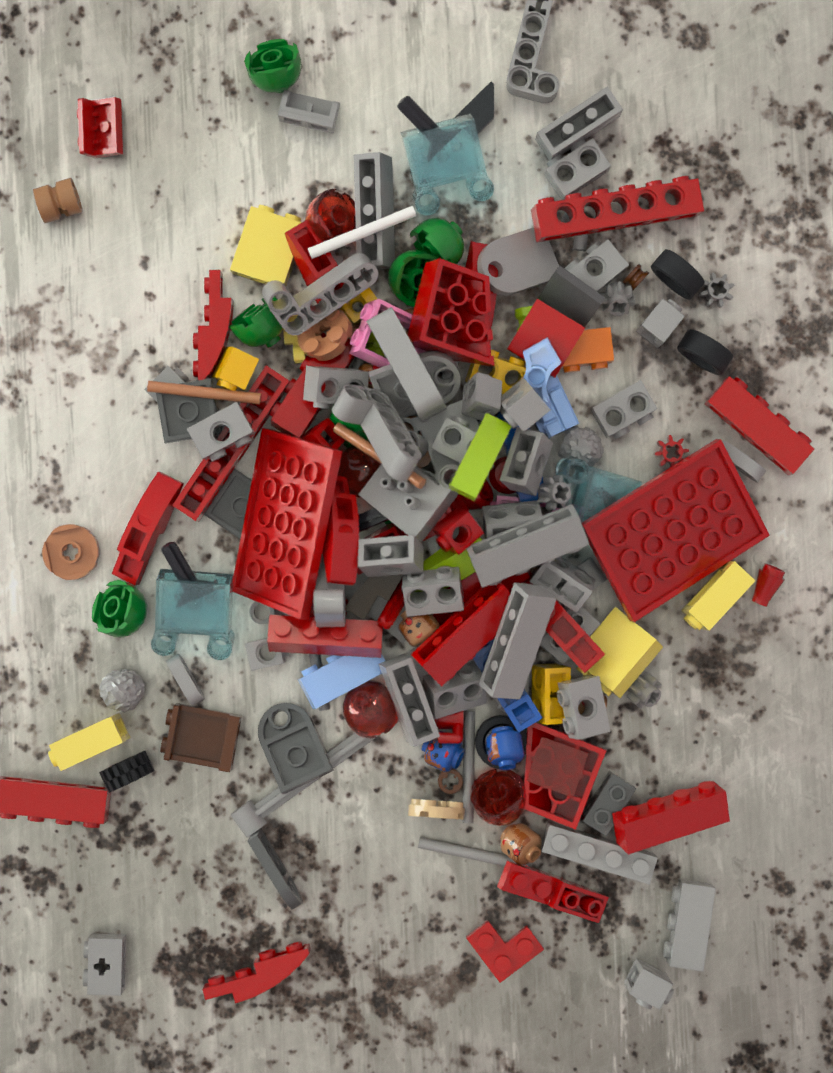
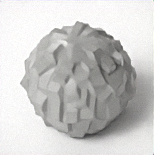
(581, 444)
(122, 690)

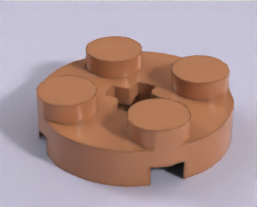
(331, 345)
(58, 542)

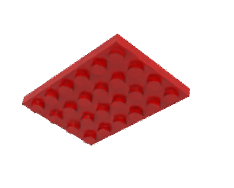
(286, 522)
(674, 530)

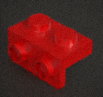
(100, 127)

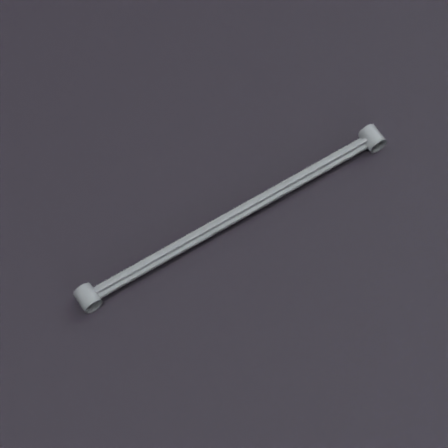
(251, 816)

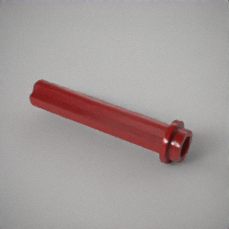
(392, 608)

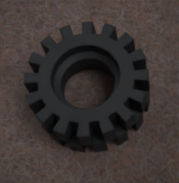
(126, 771)

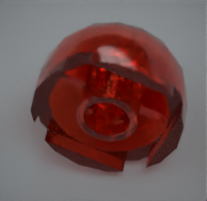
(331, 214)
(357, 468)
(369, 709)
(499, 797)

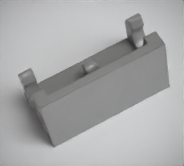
(308, 111)

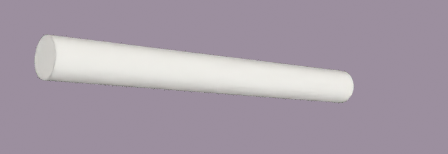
(362, 232)

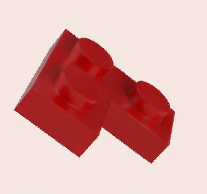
(501, 956)

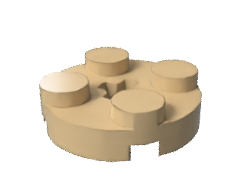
(436, 809)

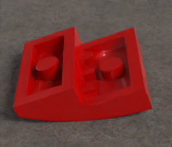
(543, 323)

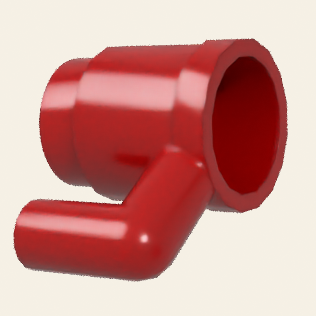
(454, 722)

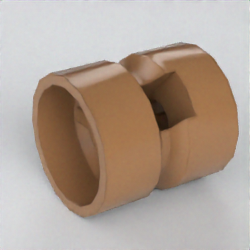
(57, 200)

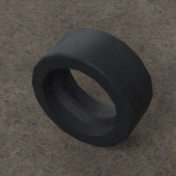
(677, 274)
(705, 352)
(483, 730)

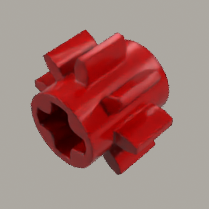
(663, 452)

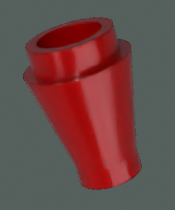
(767, 584)

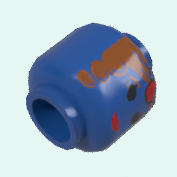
(504, 747)
(443, 755)

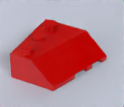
(453, 313)
(553, 804)

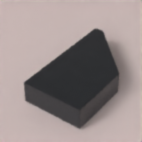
(481, 107)

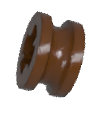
(635, 277)
(456, 786)

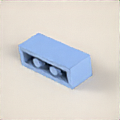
(337, 677)

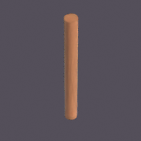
(203, 392)
(367, 448)

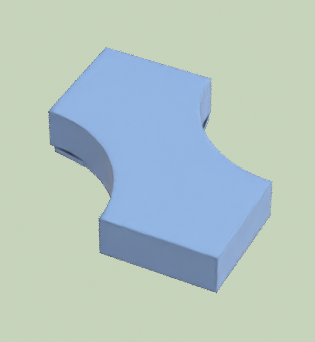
(540, 362)

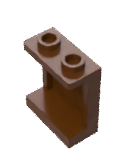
(201, 736)

